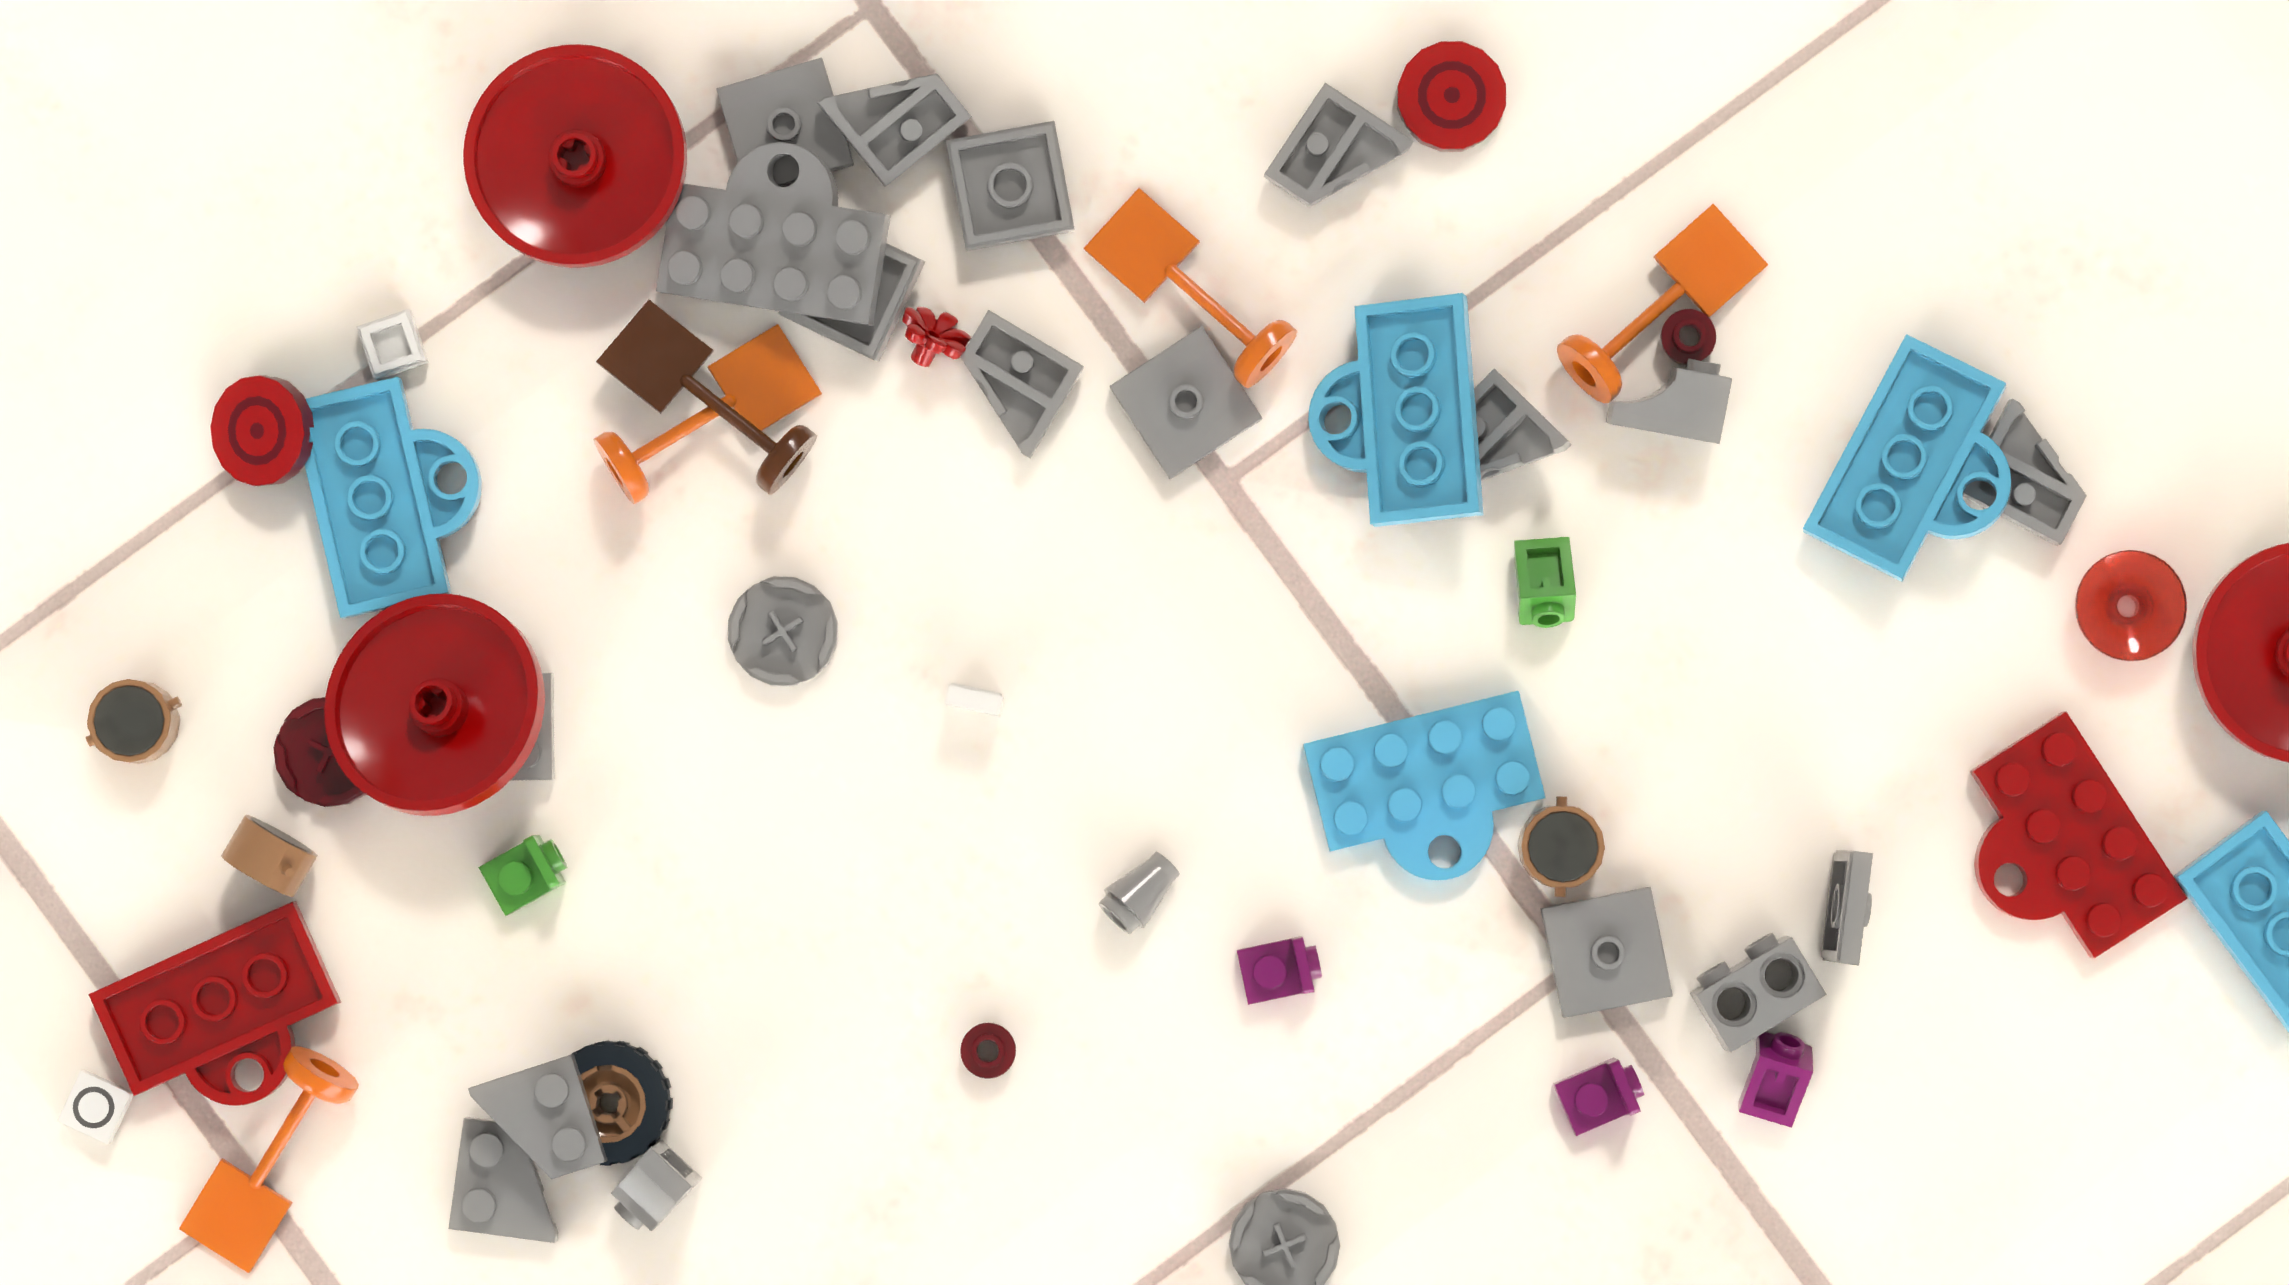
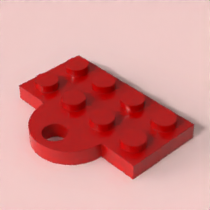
(2069, 839)
(219, 1007)

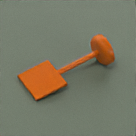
(1145, 248)
(1705, 261)
(759, 381)
(236, 1210)

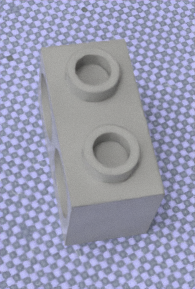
(1763, 1005)

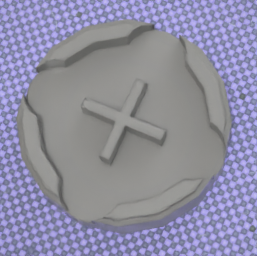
(783, 631)
(1284, 1240)

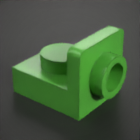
(1545, 581)
(524, 873)

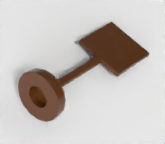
(660, 357)

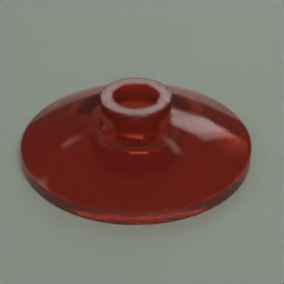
(2157, 599)

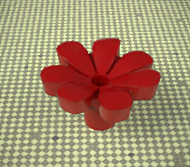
(933, 335)

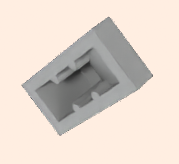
(1686, 406)
(654, 1187)

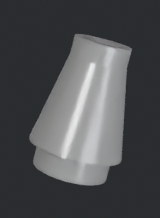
(1137, 894)

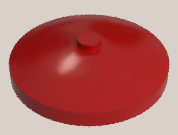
(575, 156)
(2245, 652)
(434, 704)

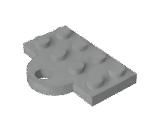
(776, 243)

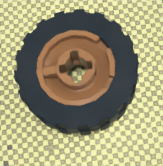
(643, 1093)

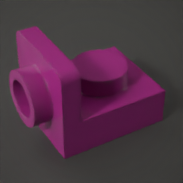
(1278, 969)
(1777, 1078)
(1599, 1095)

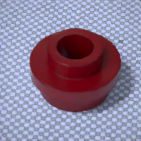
(1675, 348)
(997, 1034)

